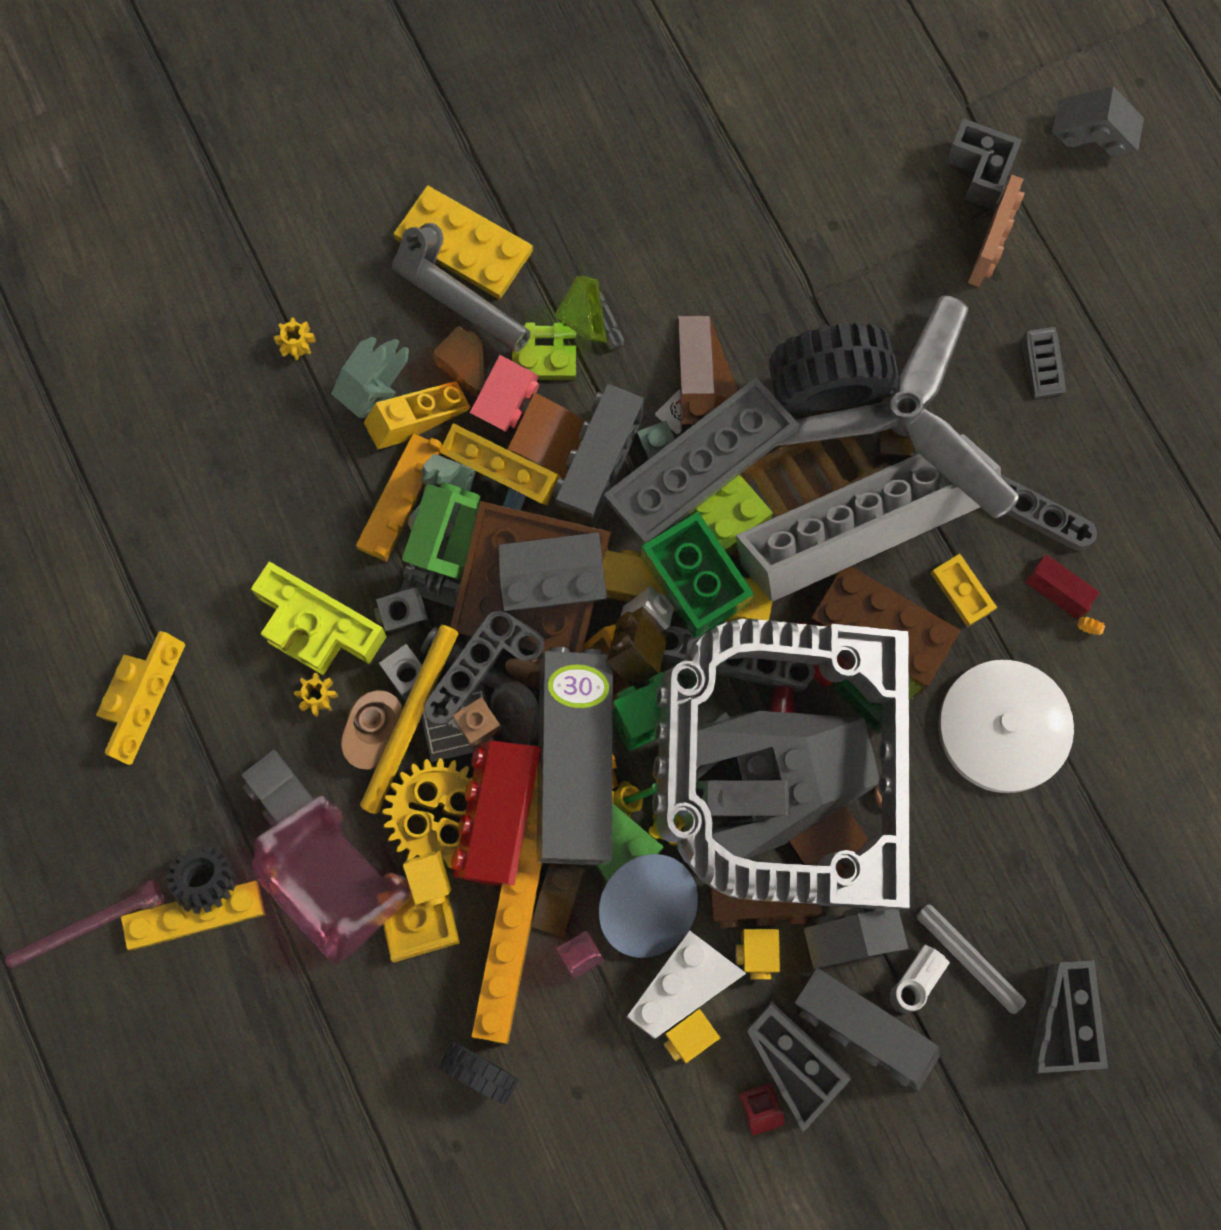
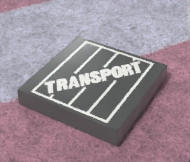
(446, 739)

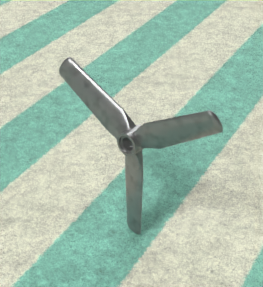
(927, 432)

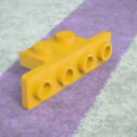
(136, 695)

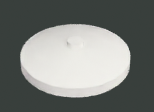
(1005, 726)

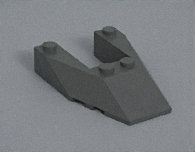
(820, 756)

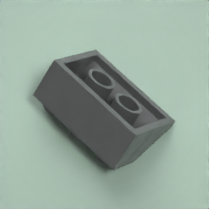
(552, 572)

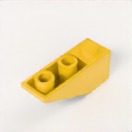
(399, 417)

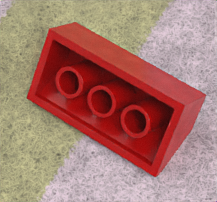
(495, 813)

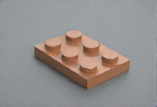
(998, 231)

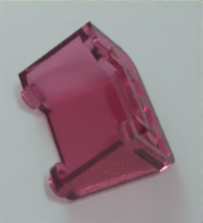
(326, 880)

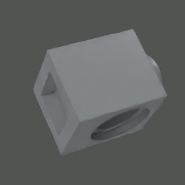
(396, 663)

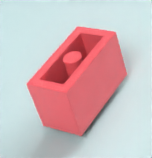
(505, 394)

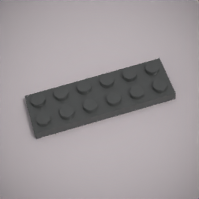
(701, 461)

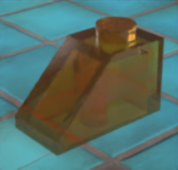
(463, 359)

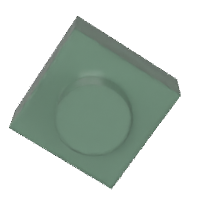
(655, 438)

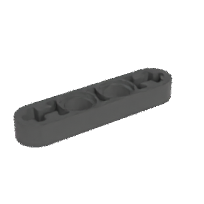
(1041, 505)

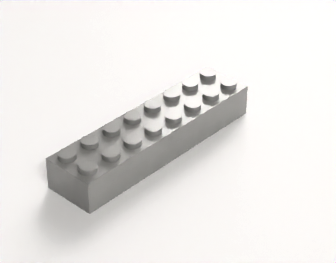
(851, 525)

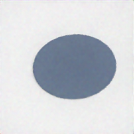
(648, 905)

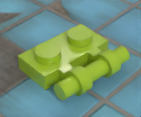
(549, 362)

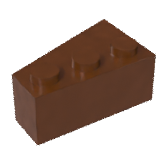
(732, 911)

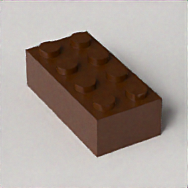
(863, 602)

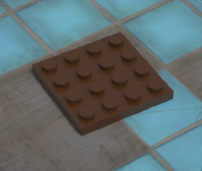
(481, 584)

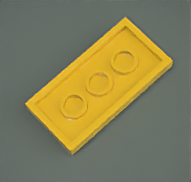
(471, 243)

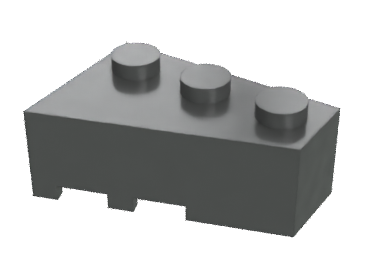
(1069, 1021)
(797, 1063)

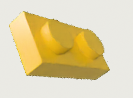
(963, 590)

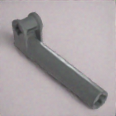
(416, 264)

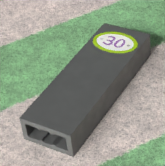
(575, 758)

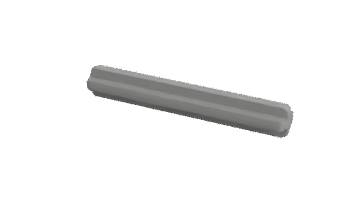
(971, 959)

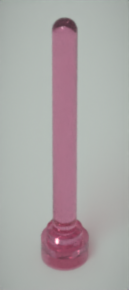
(147, 896)

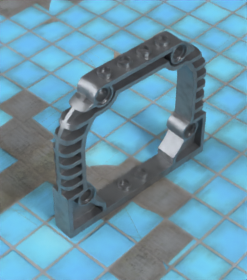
(879, 669)

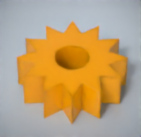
(1090, 625)

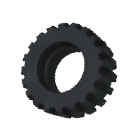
(833, 369)

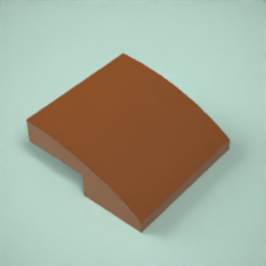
(547, 435)

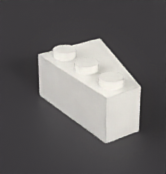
(683, 984)

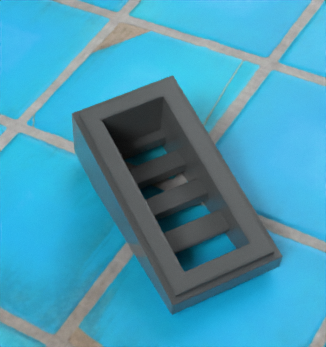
(1052, 348)

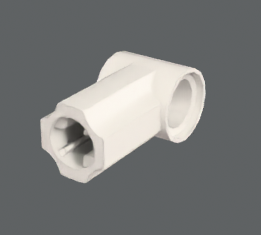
(920, 978)

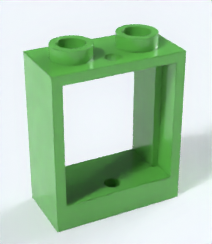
(431, 526)

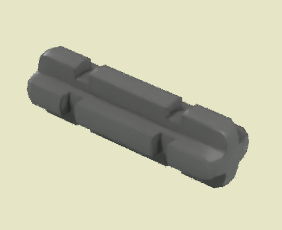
(613, 335)

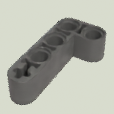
(477, 670)

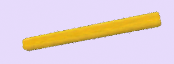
(409, 719)

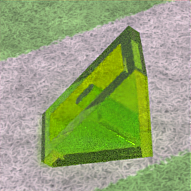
(583, 309)

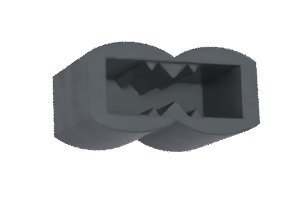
(276, 787)

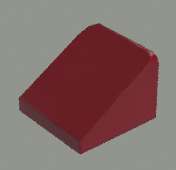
(762, 1109)

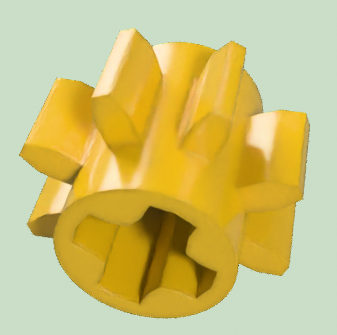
(294, 338)
(319, 686)

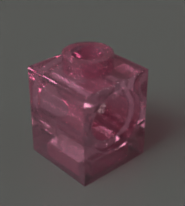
(580, 955)

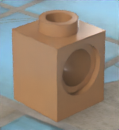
(477, 723)

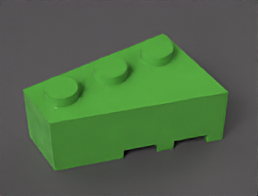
(627, 843)

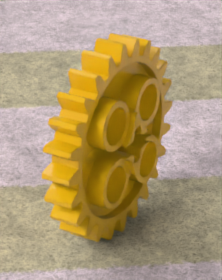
(446, 783)

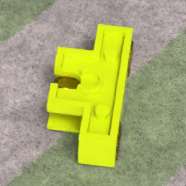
(312, 623)

